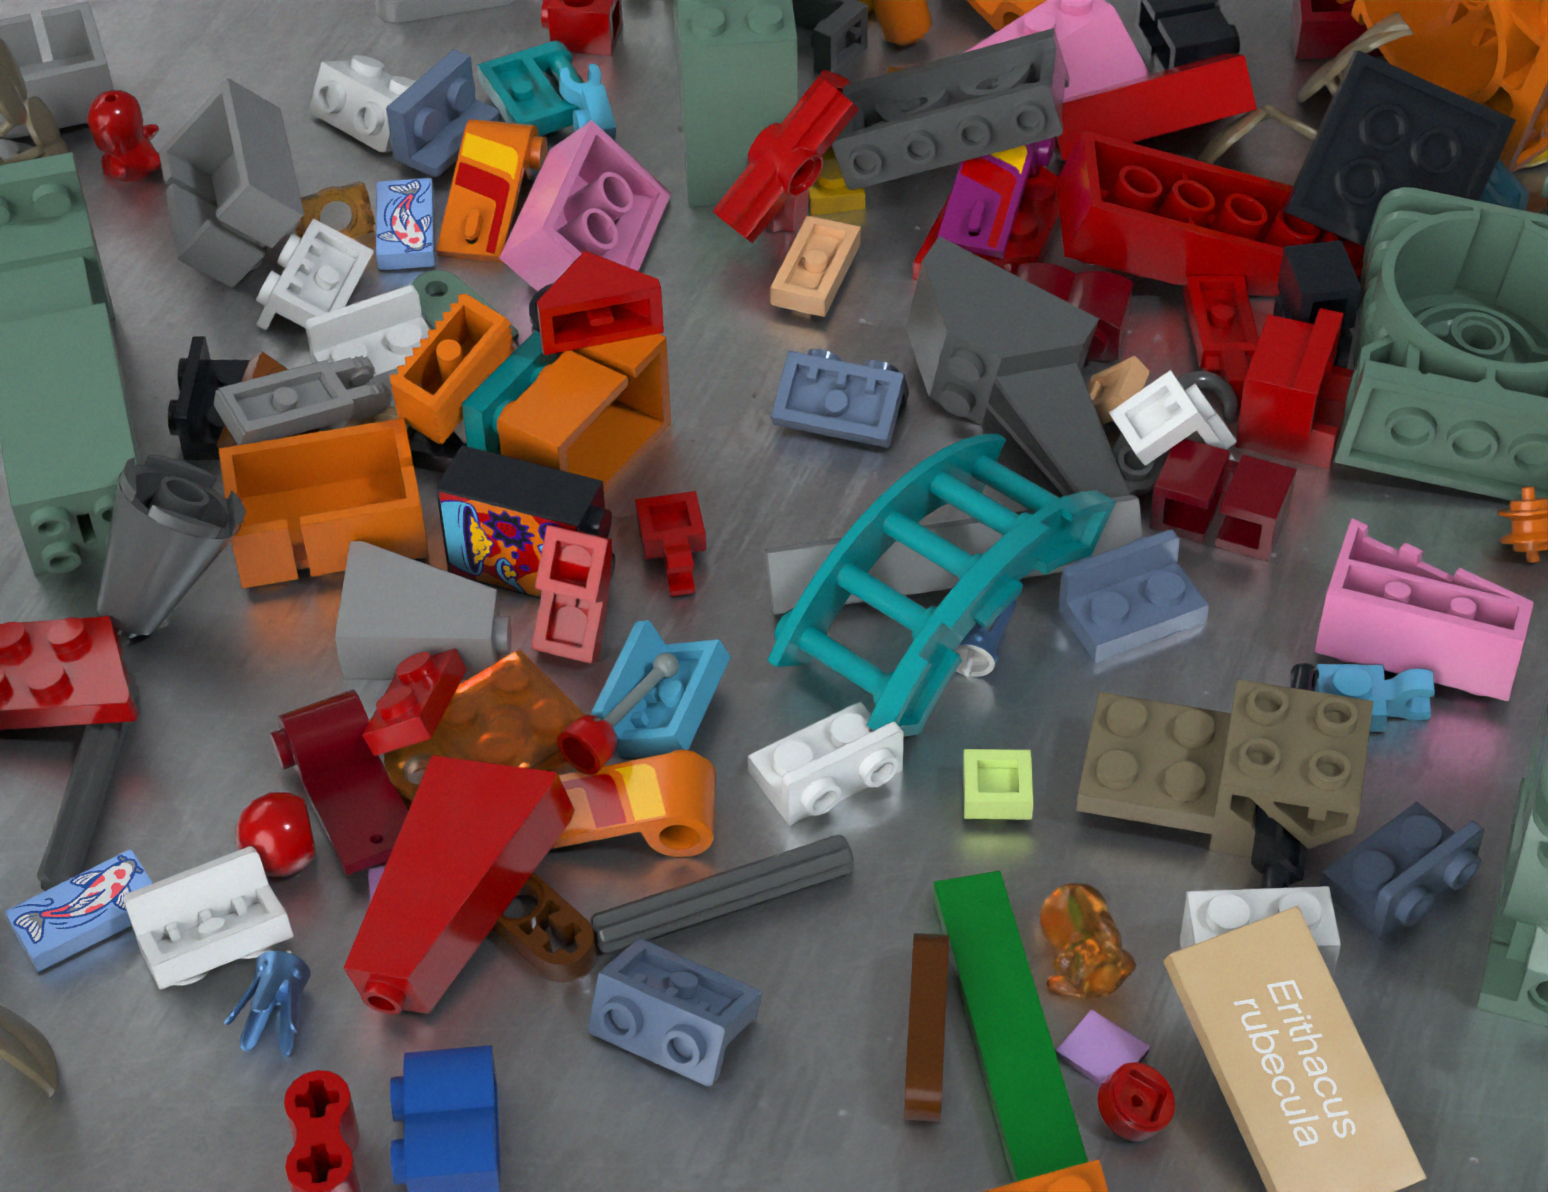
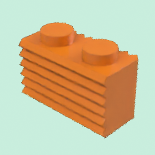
(450, 367)

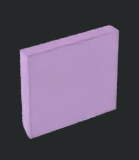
(1100, 1047)

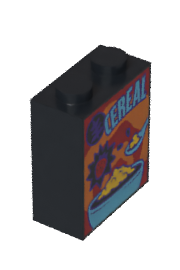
(499, 512)

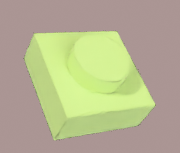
(997, 784)

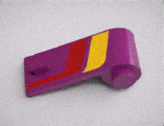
(989, 197)

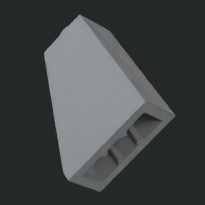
(407, 608)

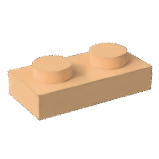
(815, 266)

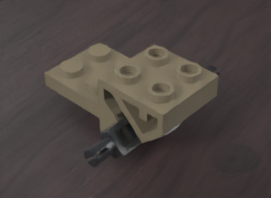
(1258, 779)

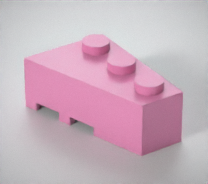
(1413, 616)

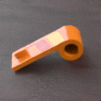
(660, 796)

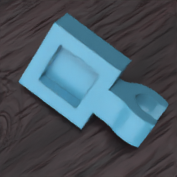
(590, 98)
(1402, 696)

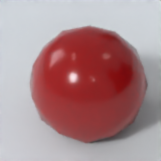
(279, 832)

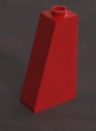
(1159, 102)
(451, 875)

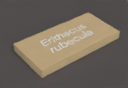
(1292, 1061)

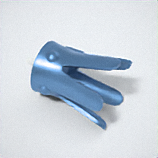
(980, 645)
(276, 982)

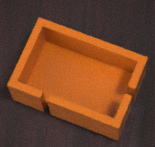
(592, 410)
(320, 493)

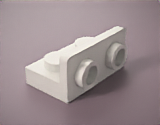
(317, 275)
(377, 327)
(827, 763)

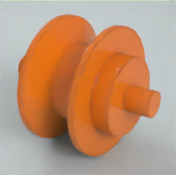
(1528, 524)

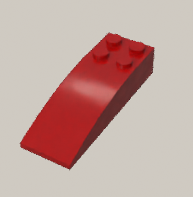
(1177, 216)

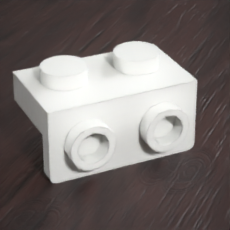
(356, 97)
(206, 918)

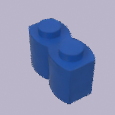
(448, 1121)

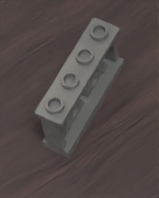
(953, 110)

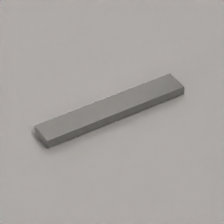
(906, 571)

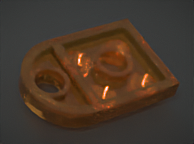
(496, 717)

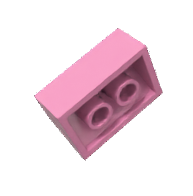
(1090, 38)
(586, 200)

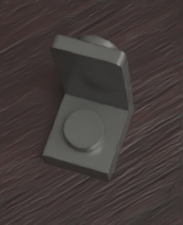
(837, 30)

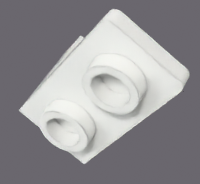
(1167, 415)

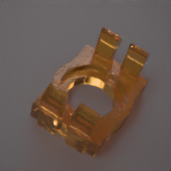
(353, 195)

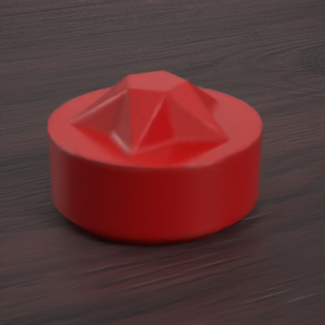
(1136, 1101)

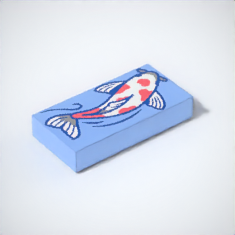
(405, 224)
(77, 911)

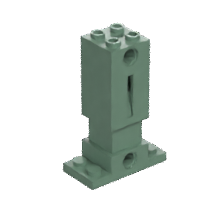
(60, 369)

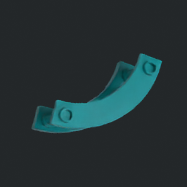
(987, 583)

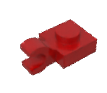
(674, 530)

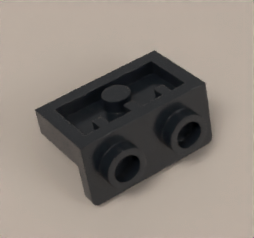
(193, 414)

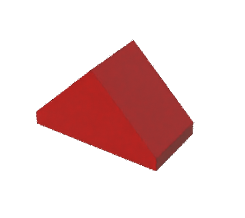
(598, 305)

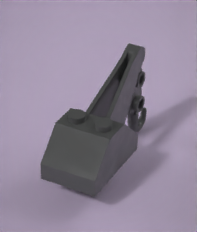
(1016, 358)

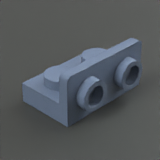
(433, 113)
(839, 397)
(1130, 596)
(1402, 869)
(671, 1010)

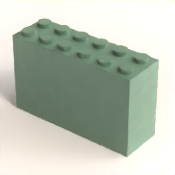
(733, 83)

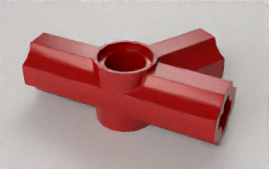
(786, 164)

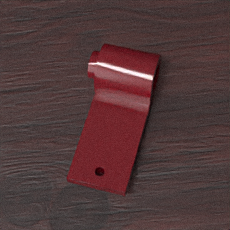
(342, 778)

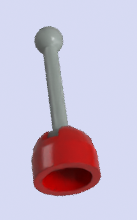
(592, 741)

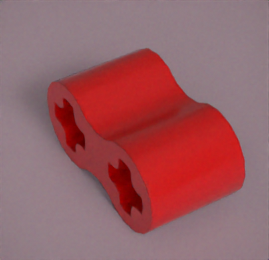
(322, 1133)

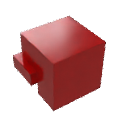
(1294, 391)

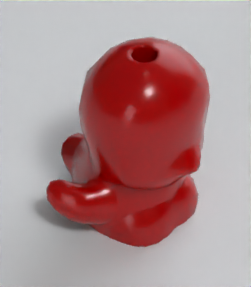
(119, 132)

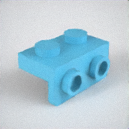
(675, 706)

